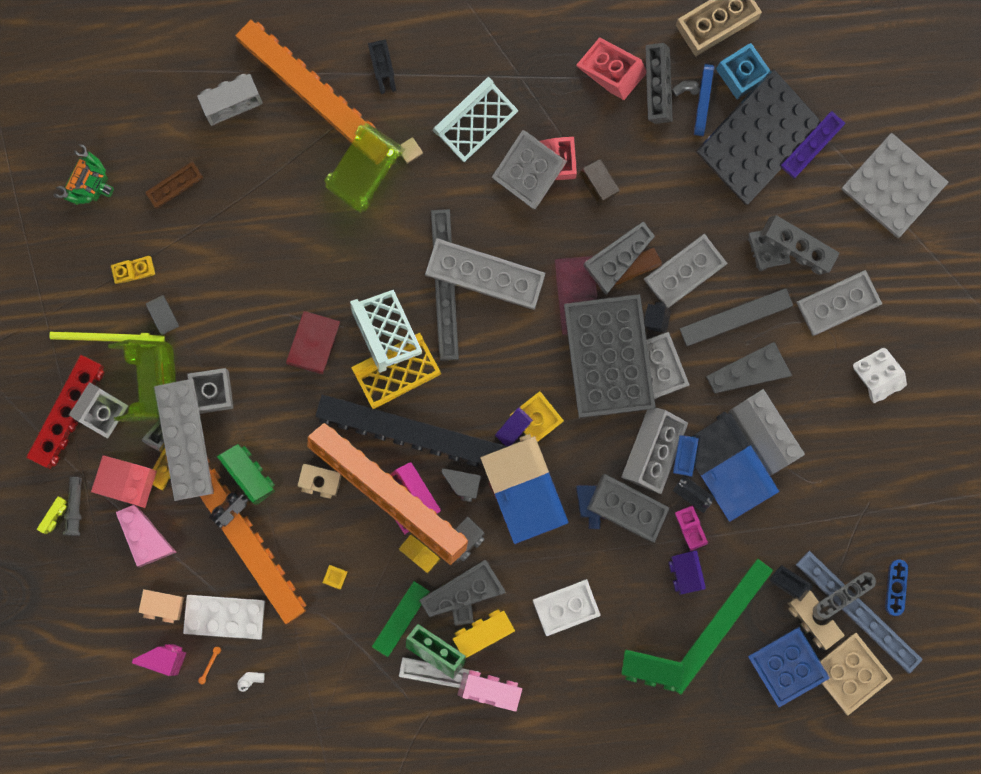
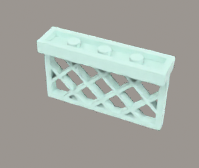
(468, 104)
(369, 331)

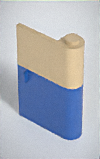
(524, 489)

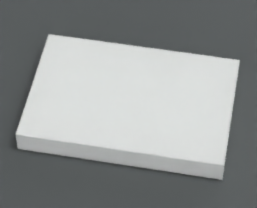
(566, 607)

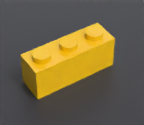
(483, 633)

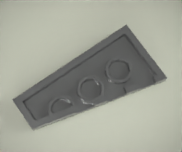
(468, 588)

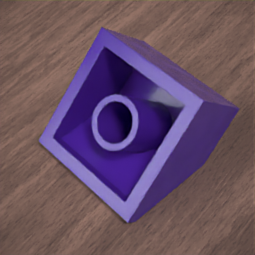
(687, 573)

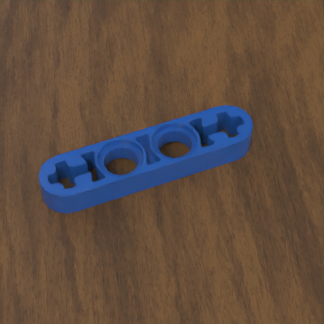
(703, 102)

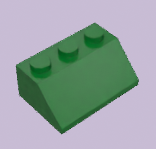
(247, 473)
(652, 670)

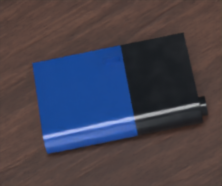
(732, 467)

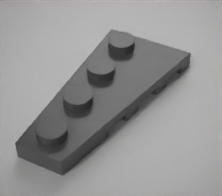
(616, 258)
(750, 370)

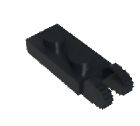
(382, 64)

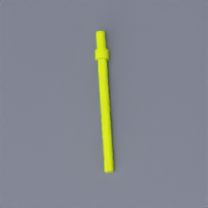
(105, 337)

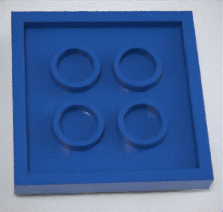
(789, 667)

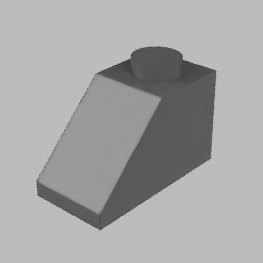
(463, 484)

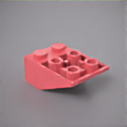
(566, 149)

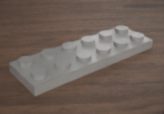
(485, 274)
(183, 439)

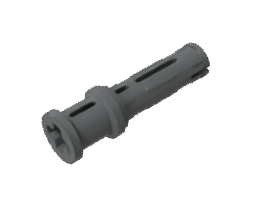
(72, 516)

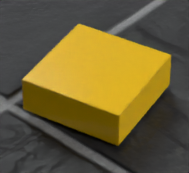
(335, 577)

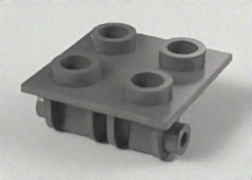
(766, 255)

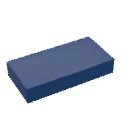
(685, 455)

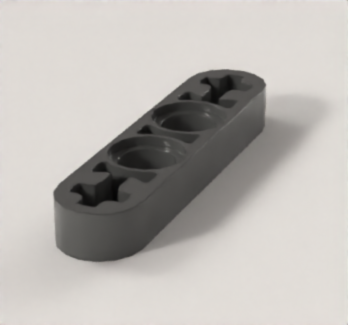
(843, 594)

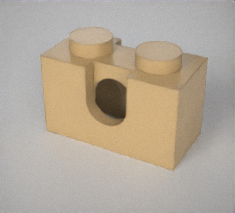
(311, 473)

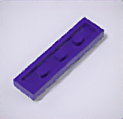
(812, 145)

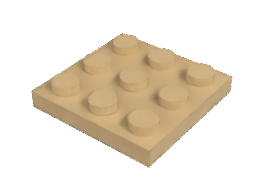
(853, 674)

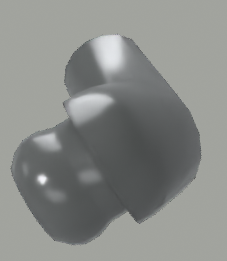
(691, 86)

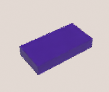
(514, 427)

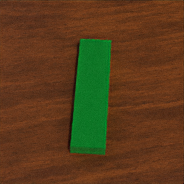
(400, 619)

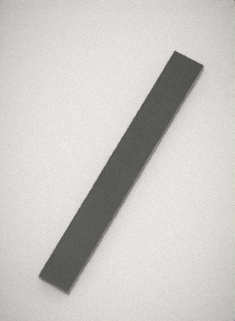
(445, 293)

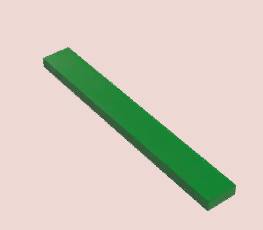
(723, 621)

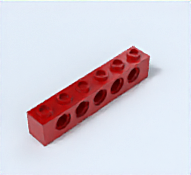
(38, 452)

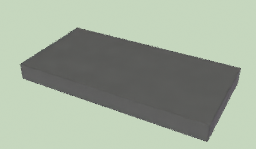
(628, 508)

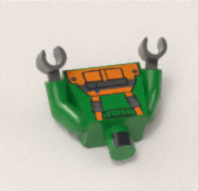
(86, 180)

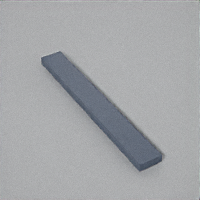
(860, 613)

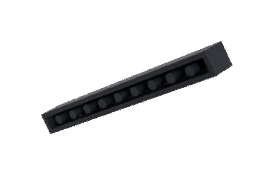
(404, 430)

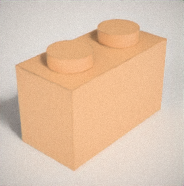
(161, 605)

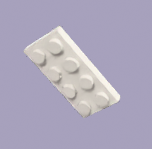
(224, 617)

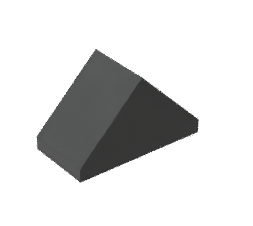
(155, 437)

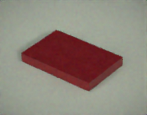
(313, 342)

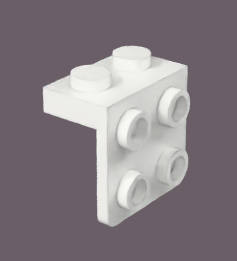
(880, 374)

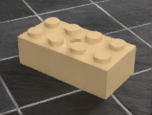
(703, 30)

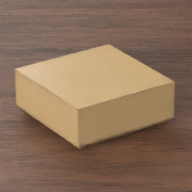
(411, 151)

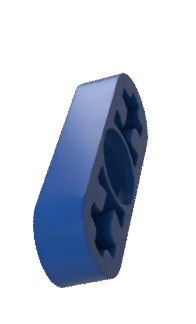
(891, 573)

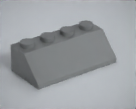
(767, 432)
(654, 450)

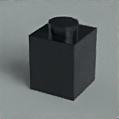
(657, 317)

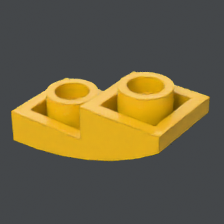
(133, 270)

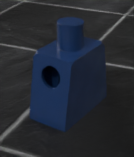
(584, 496)

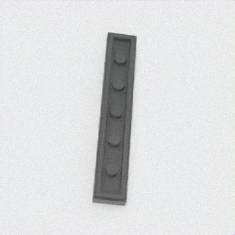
(736, 317)

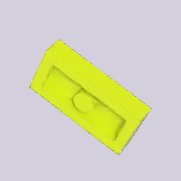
(49, 522)

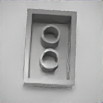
(229, 99)

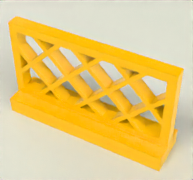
(368, 368)

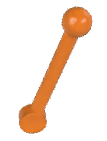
(217, 650)

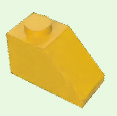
(419, 554)

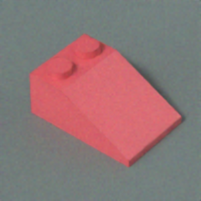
(612, 68)
(124, 481)

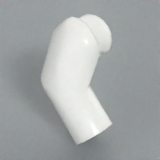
(248, 679)

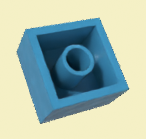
(743, 70)

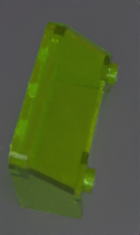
(154, 368)

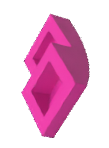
(691, 528)

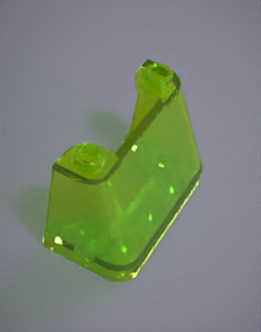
(363, 167)

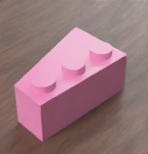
(142, 537)
(490, 690)

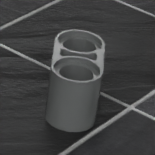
(162, 314)

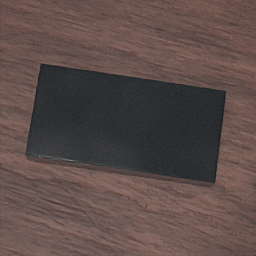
(790, 583)

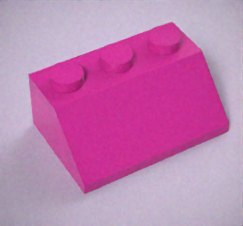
(412, 481)
(162, 659)

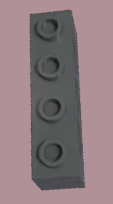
(659, 83)
(825, 255)

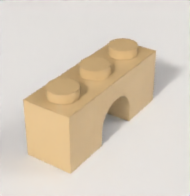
(825, 634)

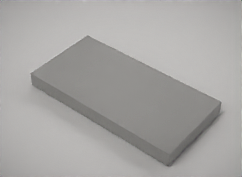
(685, 271)
(839, 303)

